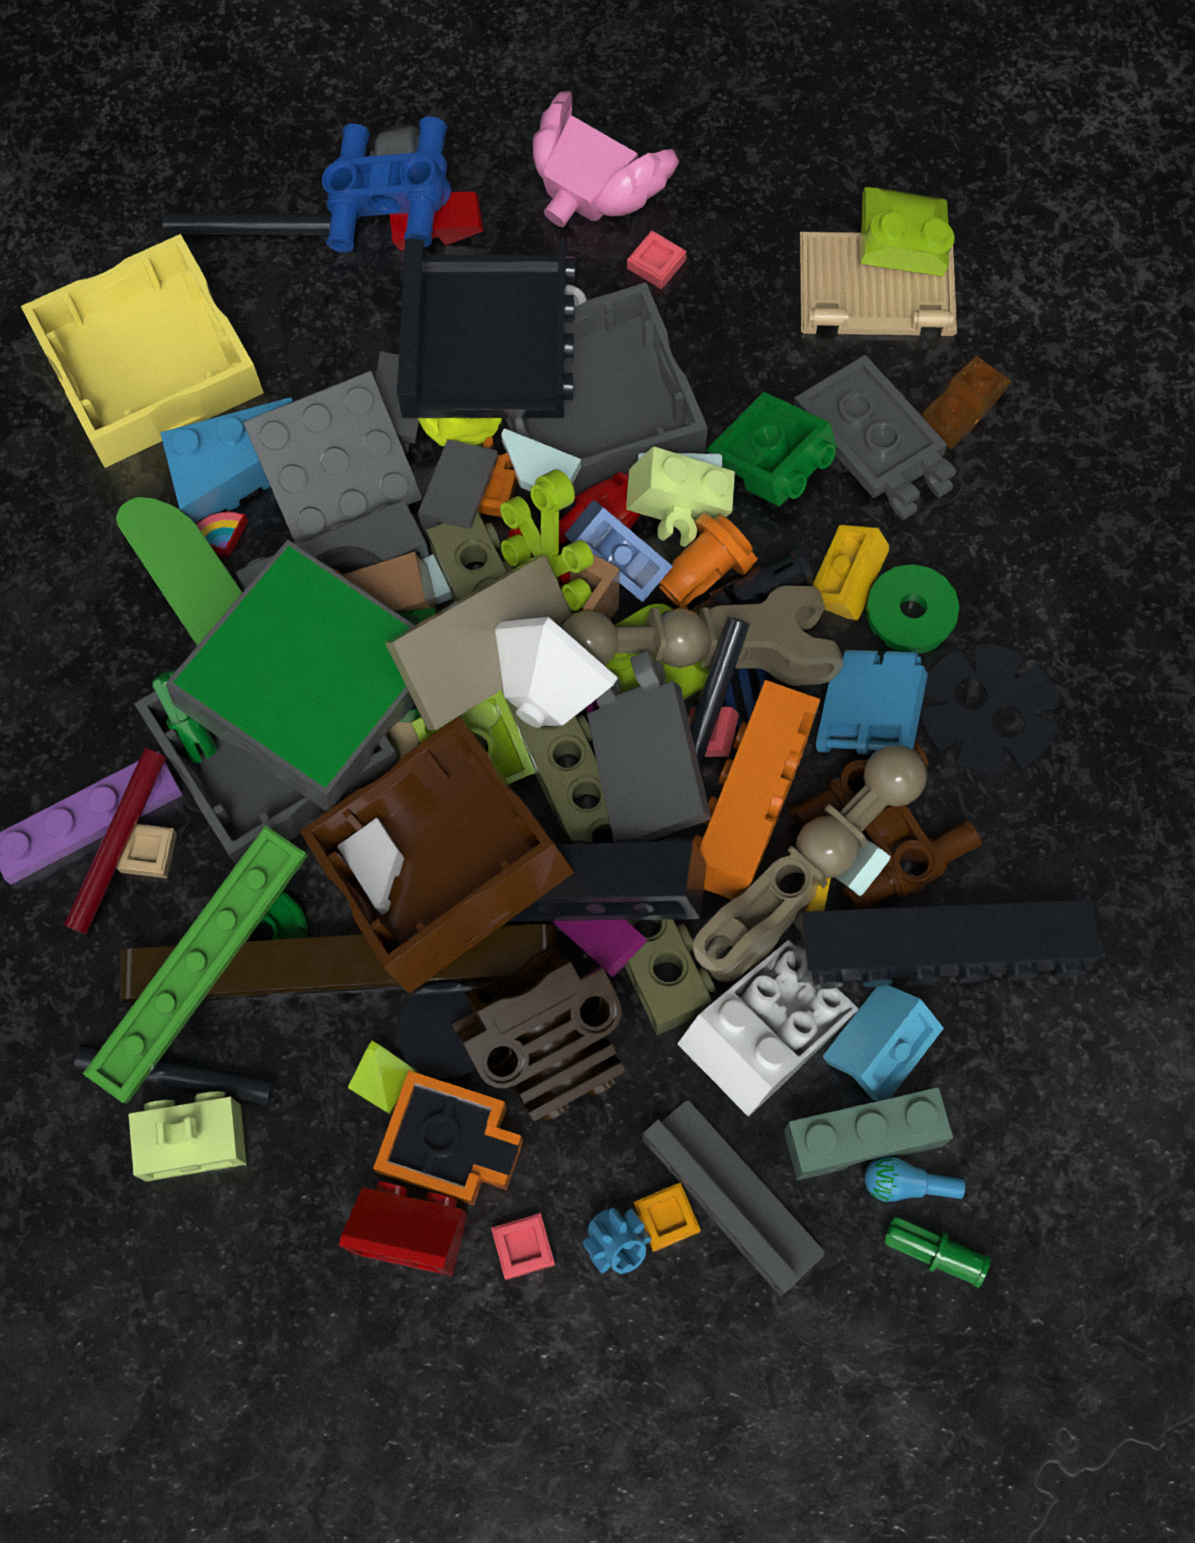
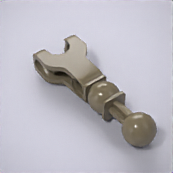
(684, 638)
(822, 851)

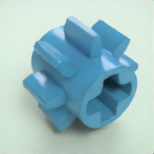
(616, 1241)

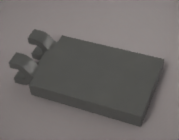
(879, 435)
(647, 757)

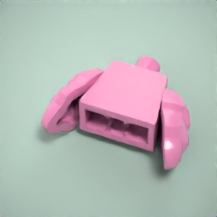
(592, 171)

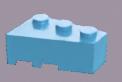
(215, 462)

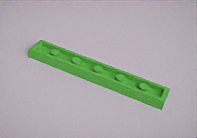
(195, 965)

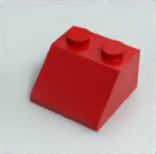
(405, 1229)

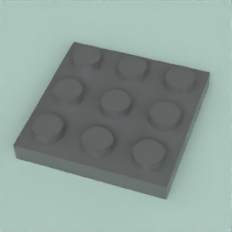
(332, 456)

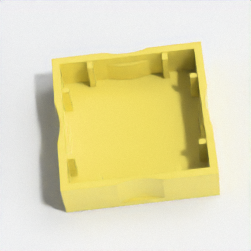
(143, 350)

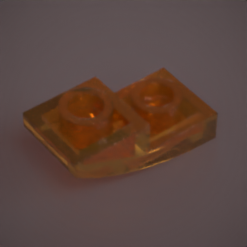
(965, 401)

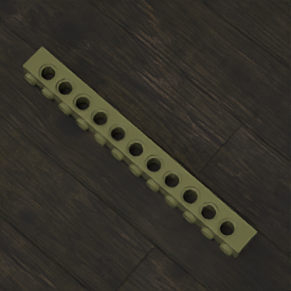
(664, 1002)

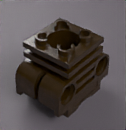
(547, 1041)

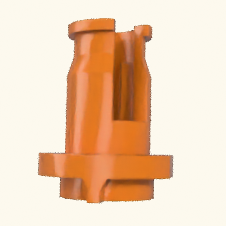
(707, 560)

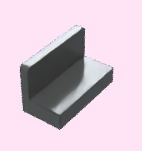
(457, 485)

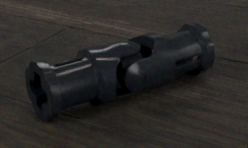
(761, 581)

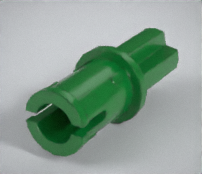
(188, 729)
(937, 1251)

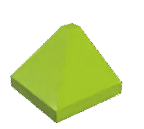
(380, 1077)

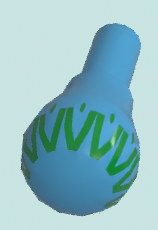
(896, 1180)

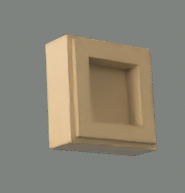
(149, 851)

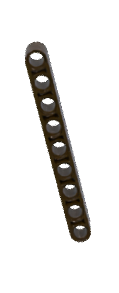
(337, 963)

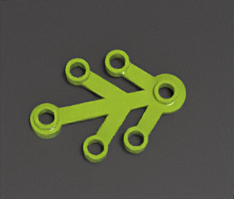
(549, 494)

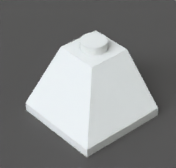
(547, 671)

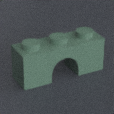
(867, 1132)

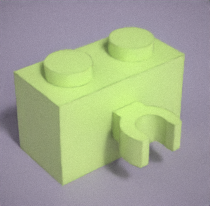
(678, 491)
(187, 1137)

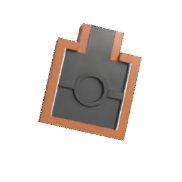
(447, 1140)

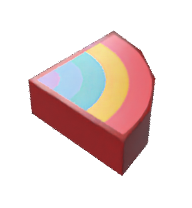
(223, 531)

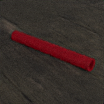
(115, 841)

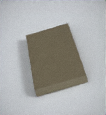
(454, 655)

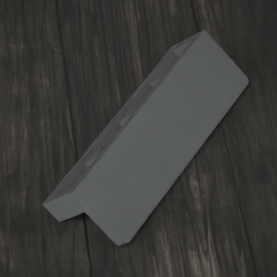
(733, 1197)

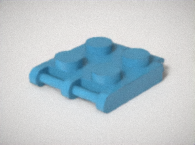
(873, 702)

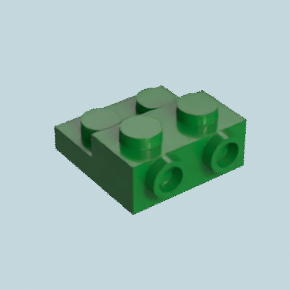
(775, 448)

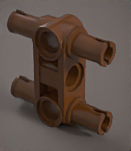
(896, 834)

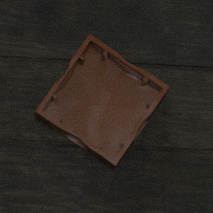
(466, 851)

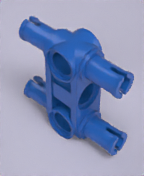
(386, 184)

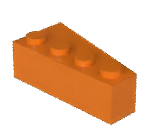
(755, 788)

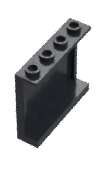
(485, 335)

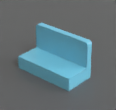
(884, 1041)

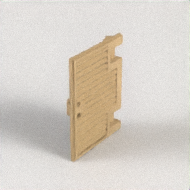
(869, 297)

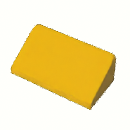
(851, 569)

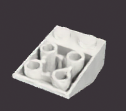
(764, 1029)

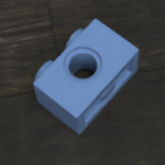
(612, 541)

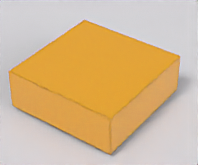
(667, 1217)

